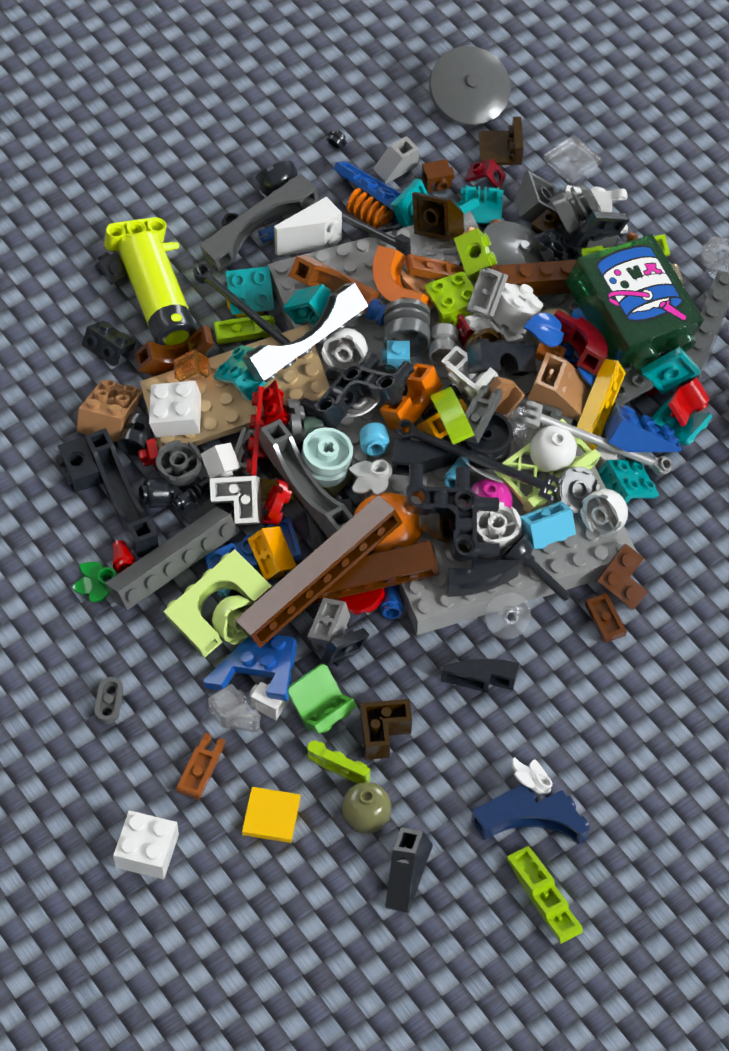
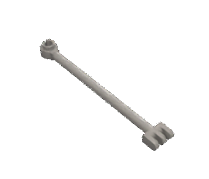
(659, 465)

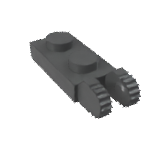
(481, 411)

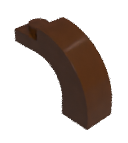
(159, 359)

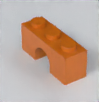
(420, 385)

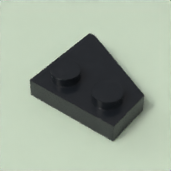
(600, 226)
(344, 647)

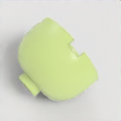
(225, 615)

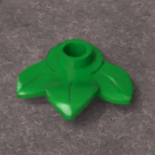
(93, 581)

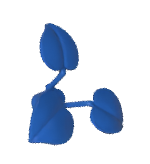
(547, 331)

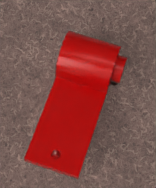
(686, 399)

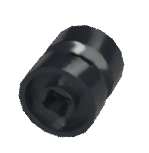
(135, 434)

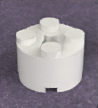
(516, 307)

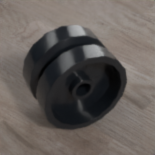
(494, 442)

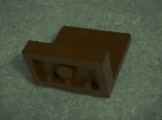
(503, 146)

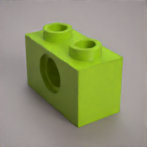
(470, 244)

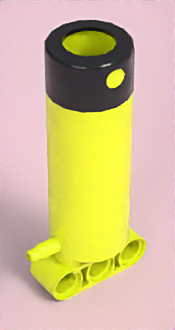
(152, 277)

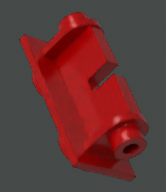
(274, 404)

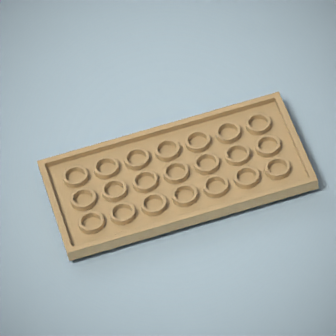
(223, 406)

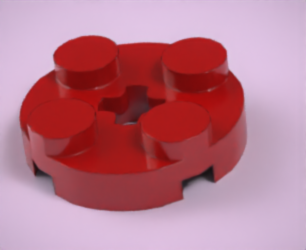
(276, 498)

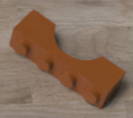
(313, 273)

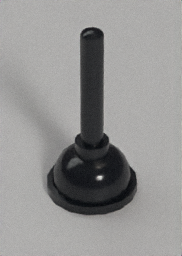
(522, 551)

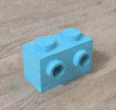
(548, 525)

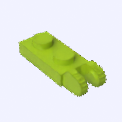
(240, 330)
(338, 763)

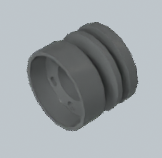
(576, 209)
(408, 321)

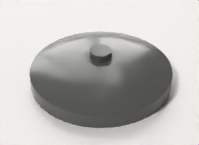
(469, 86)
(511, 243)

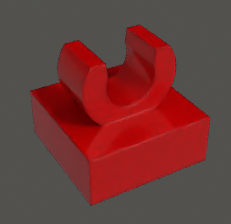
(149, 455)

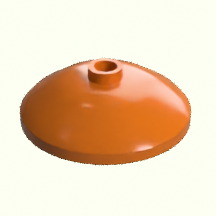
(406, 533)

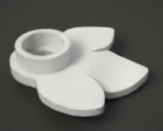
(371, 476)
(532, 777)

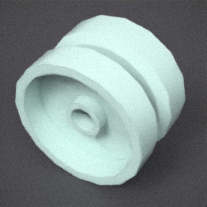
(327, 455)

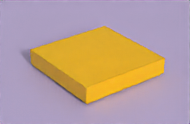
(271, 815)

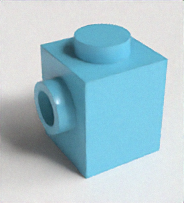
(396, 353)

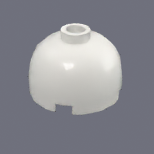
(344, 348)
(553, 448)
(604, 512)
(498, 526)

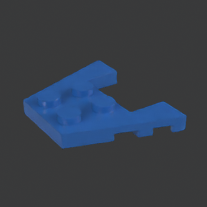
(270, 661)

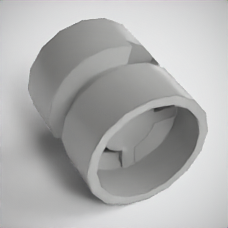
(442, 340)

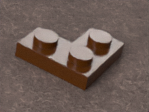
(617, 577)

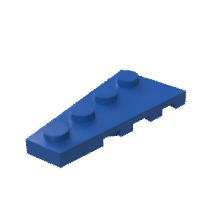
(244, 548)

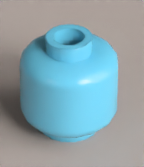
(374, 439)

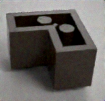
(383, 720)

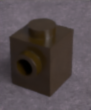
(547, 221)

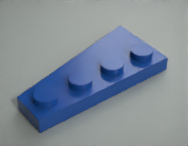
(366, 182)

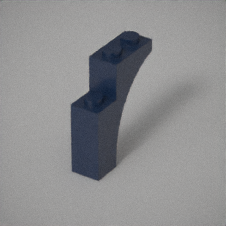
(520, 809)

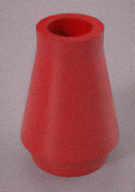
(121, 556)

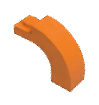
(387, 272)

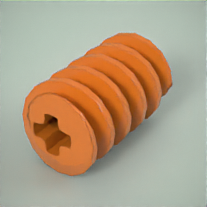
(367, 210)

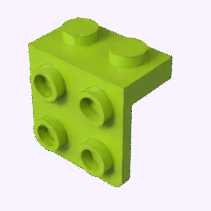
(451, 297)

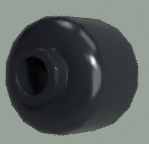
(156, 492)

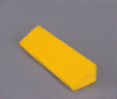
(601, 399)

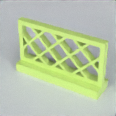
(533, 501)

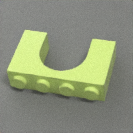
(186, 612)

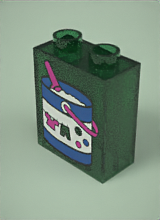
(635, 301)

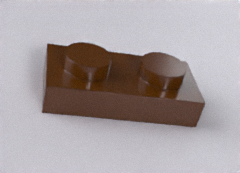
(605, 618)

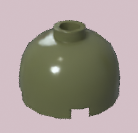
(366, 807)

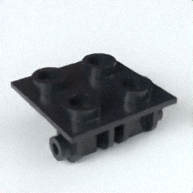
(197, 502)

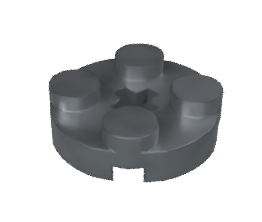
(296, 414)

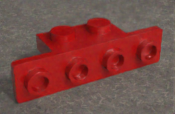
(257, 421)

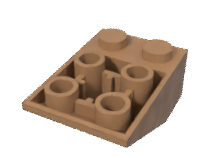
(560, 386)
(108, 408)

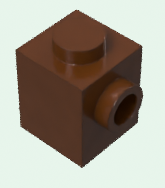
(437, 175)

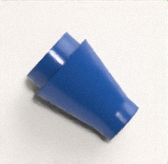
(392, 604)

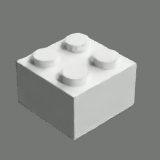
(175, 409)
(146, 844)

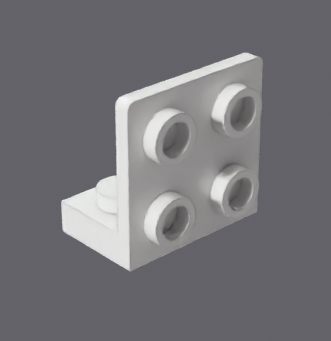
(466, 385)

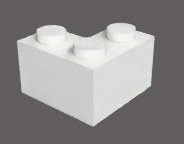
(241, 491)

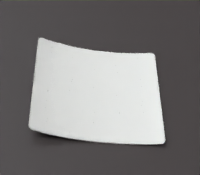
(491, 476)

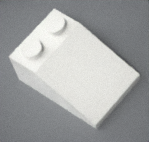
(309, 229)

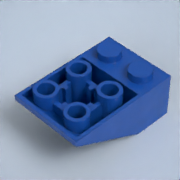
(638, 433)

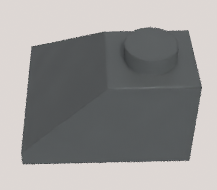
(534, 197)

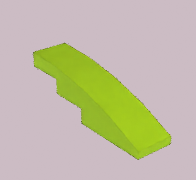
(544, 894)

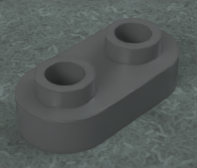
(109, 702)

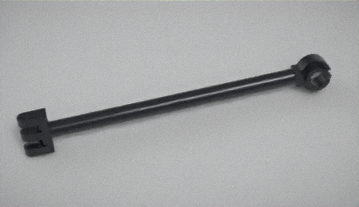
(401, 242)
(206, 277)
(543, 485)

